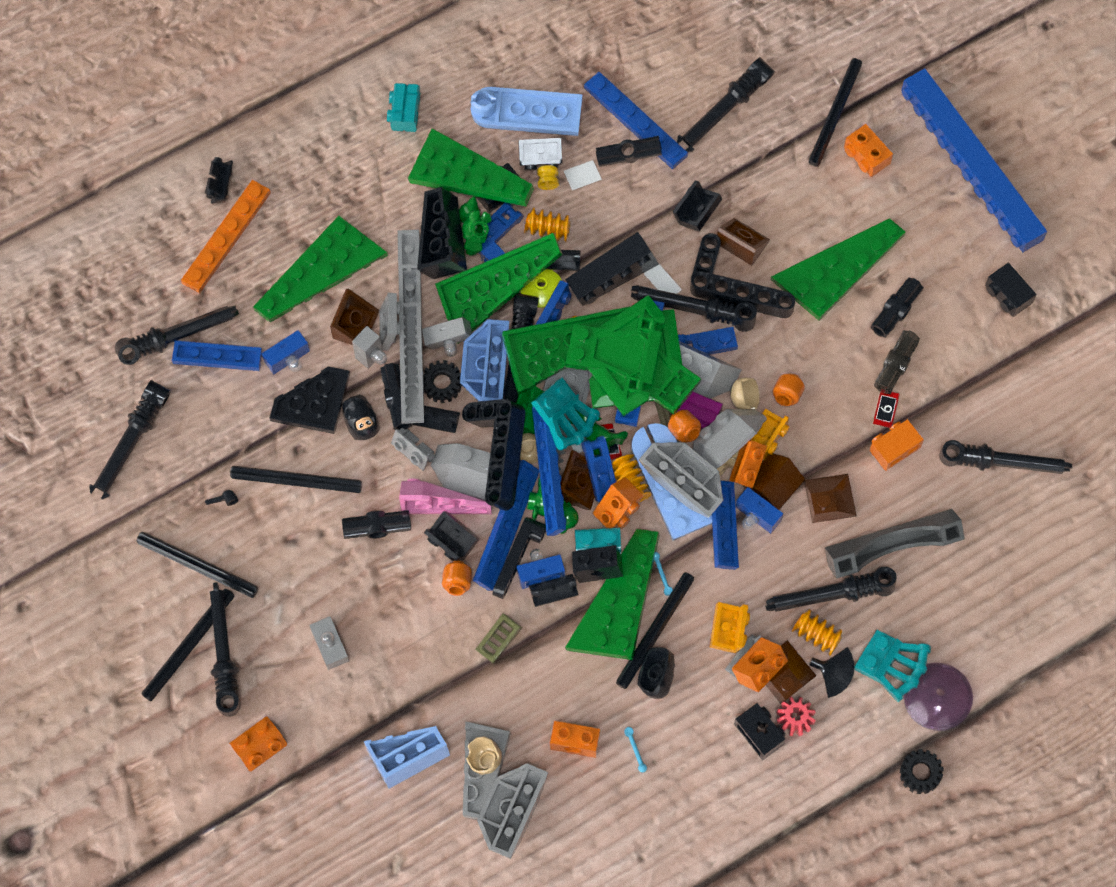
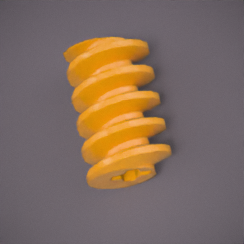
(547, 224)
(625, 468)
(818, 631)

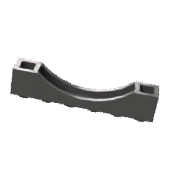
(931, 530)

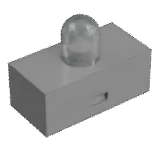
(447, 335)
(368, 348)
(329, 643)

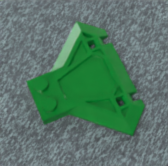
(620, 353)
(671, 380)

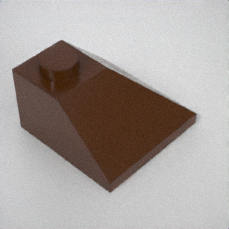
(830, 498)
(791, 676)

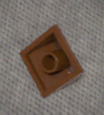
(742, 240)
(352, 317)
(777, 480)
(576, 482)

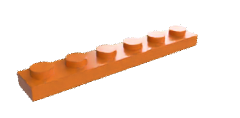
(225, 236)

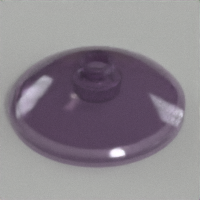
(939, 711)

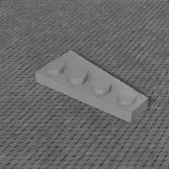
(477, 785)

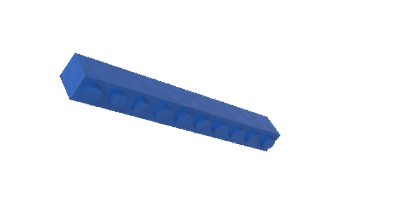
(973, 160)

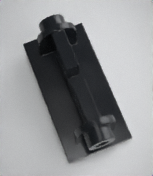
(217, 188)
(568, 261)
(439, 419)
(553, 590)

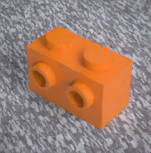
(868, 150)
(896, 444)
(618, 504)

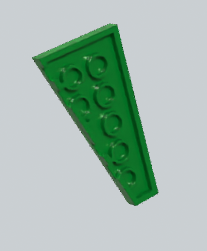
(463, 171)
(325, 263)
(831, 274)
(489, 286)
(542, 349)
(616, 613)

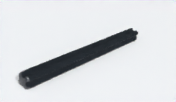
(835, 112)
(296, 479)
(197, 564)
(655, 630)
(182, 651)

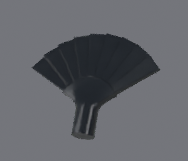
(836, 671)

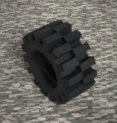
(442, 369)
(924, 758)

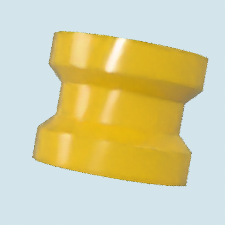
(547, 177)

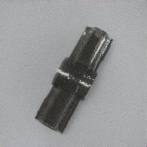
(896, 362)

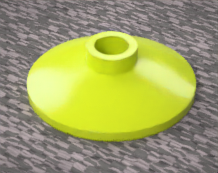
(543, 293)

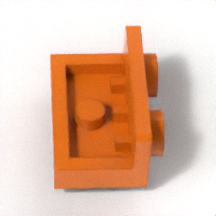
(748, 463)
(258, 743)

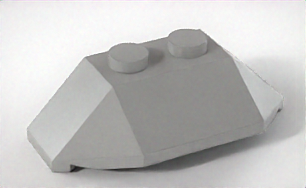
(715, 374)
(727, 434)
(462, 469)
(684, 475)
(511, 808)

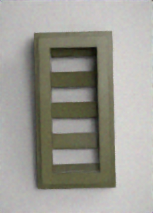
(492, 633)

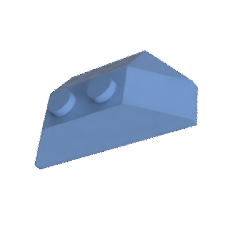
(485, 361)

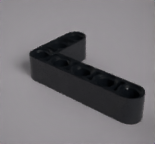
(734, 286)
(506, 446)

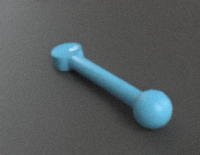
(667, 590)
(629, 733)

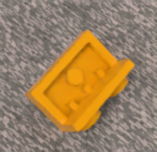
(771, 431)
(729, 627)

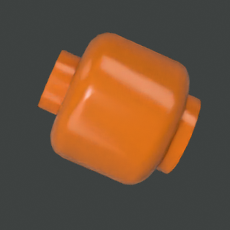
(788, 389)
(684, 426)
(457, 578)

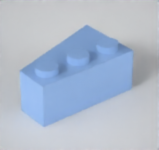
(407, 754)

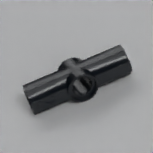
(642, 149)
(897, 307)
(392, 383)
(376, 524)

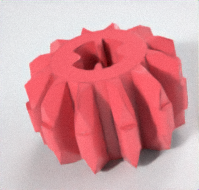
(802, 710)

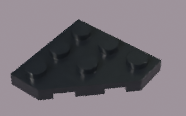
(314, 402)

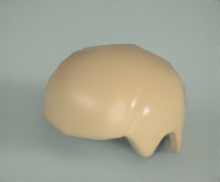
(745, 393)
(529, 449)
(484, 755)

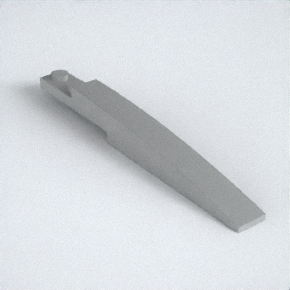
(410, 328)

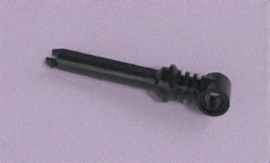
(738, 92)
(712, 309)
(524, 311)
(159, 339)
(139, 422)
(986, 457)
(850, 588)
(224, 669)

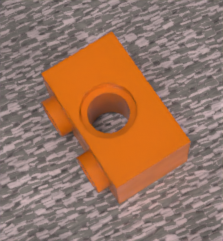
(759, 664)
(574, 739)

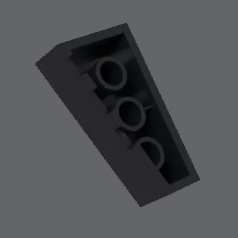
(441, 235)
(612, 269)

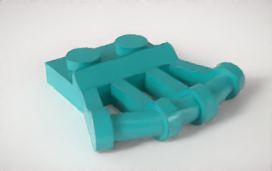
(554, 404)
(880, 656)

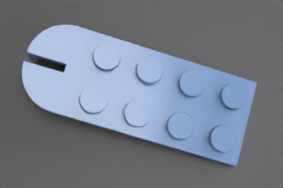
(527, 110)
(676, 516)

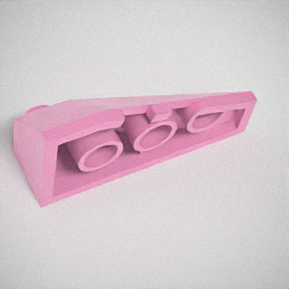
(427, 498)

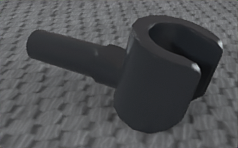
(227, 496)

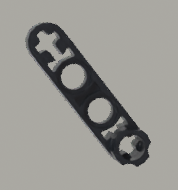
(529, 531)

